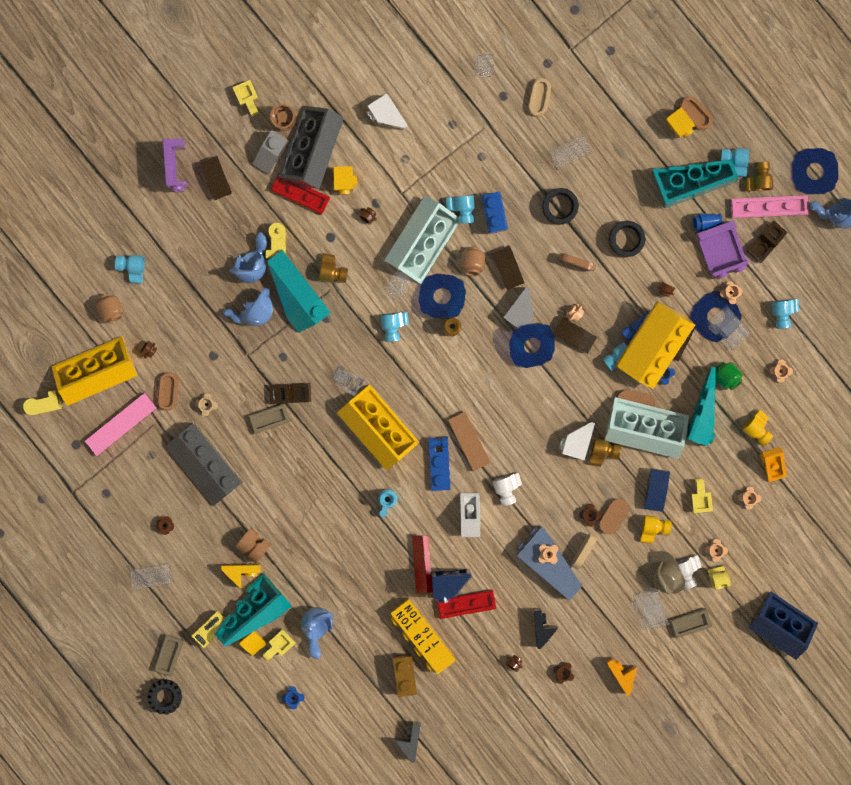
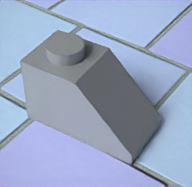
(270, 152)
(521, 311)

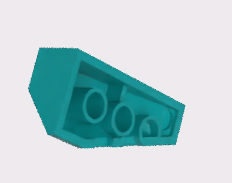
(297, 297)
(702, 421)
(258, 608)

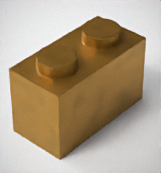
(404, 675)

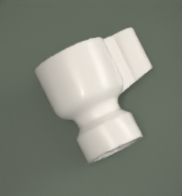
(504, 487)
(688, 567)

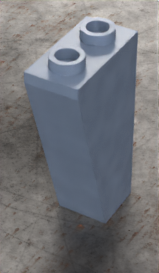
(556, 574)

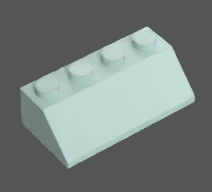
(422, 239)
(647, 428)

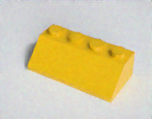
(655, 344)
(94, 371)
(378, 427)

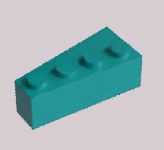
(690, 181)

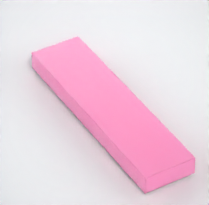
(769, 206)
(120, 424)

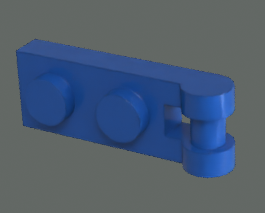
(439, 464)

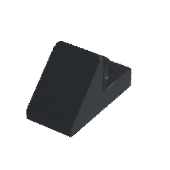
(542, 633)

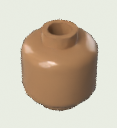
(472, 261)
(109, 308)

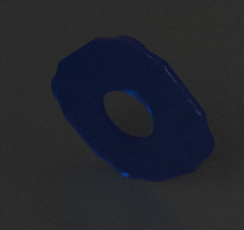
(822, 157)
(449, 309)
(701, 309)
(542, 355)

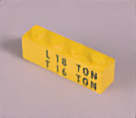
(423, 636)

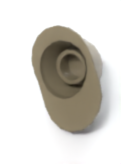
(666, 573)

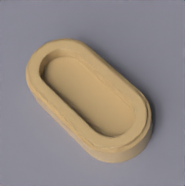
(539, 97)
(583, 551)

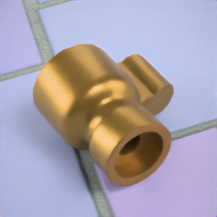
(762, 181)
(330, 272)
(452, 326)
(602, 449)

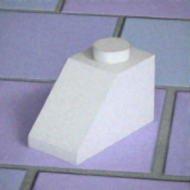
(386, 113)
(577, 441)
(470, 514)

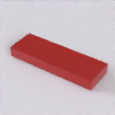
(302, 195)
(422, 563)
(467, 604)

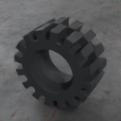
(164, 708)

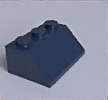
(448, 583)
(783, 625)

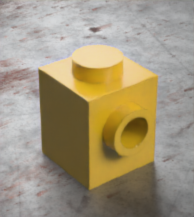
(680, 123)
(344, 180)

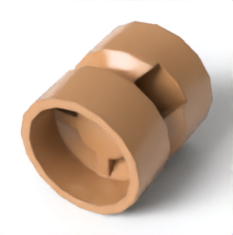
(283, 117)
(253, 545)

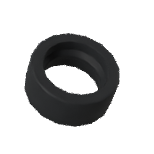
(574, 202)
(641, 239)

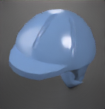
(838, 214)
(252, 265)
(256, 312)
(314, 626)

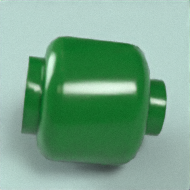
(728, 376)

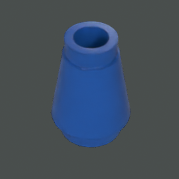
(704, 221)

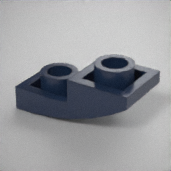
(657, 490)

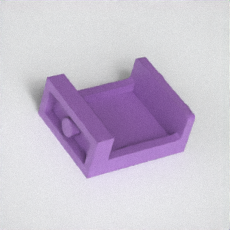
(170, 146)
(722, 250)

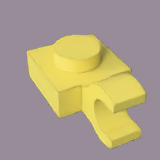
(246, 95)
(701, 500)
(280, 643)

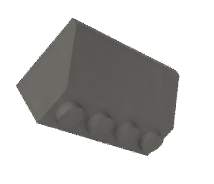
(311, 146)
(203, 464)

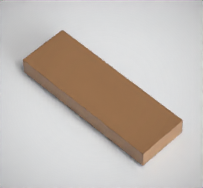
(469, 441)

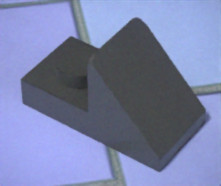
(409, 747)

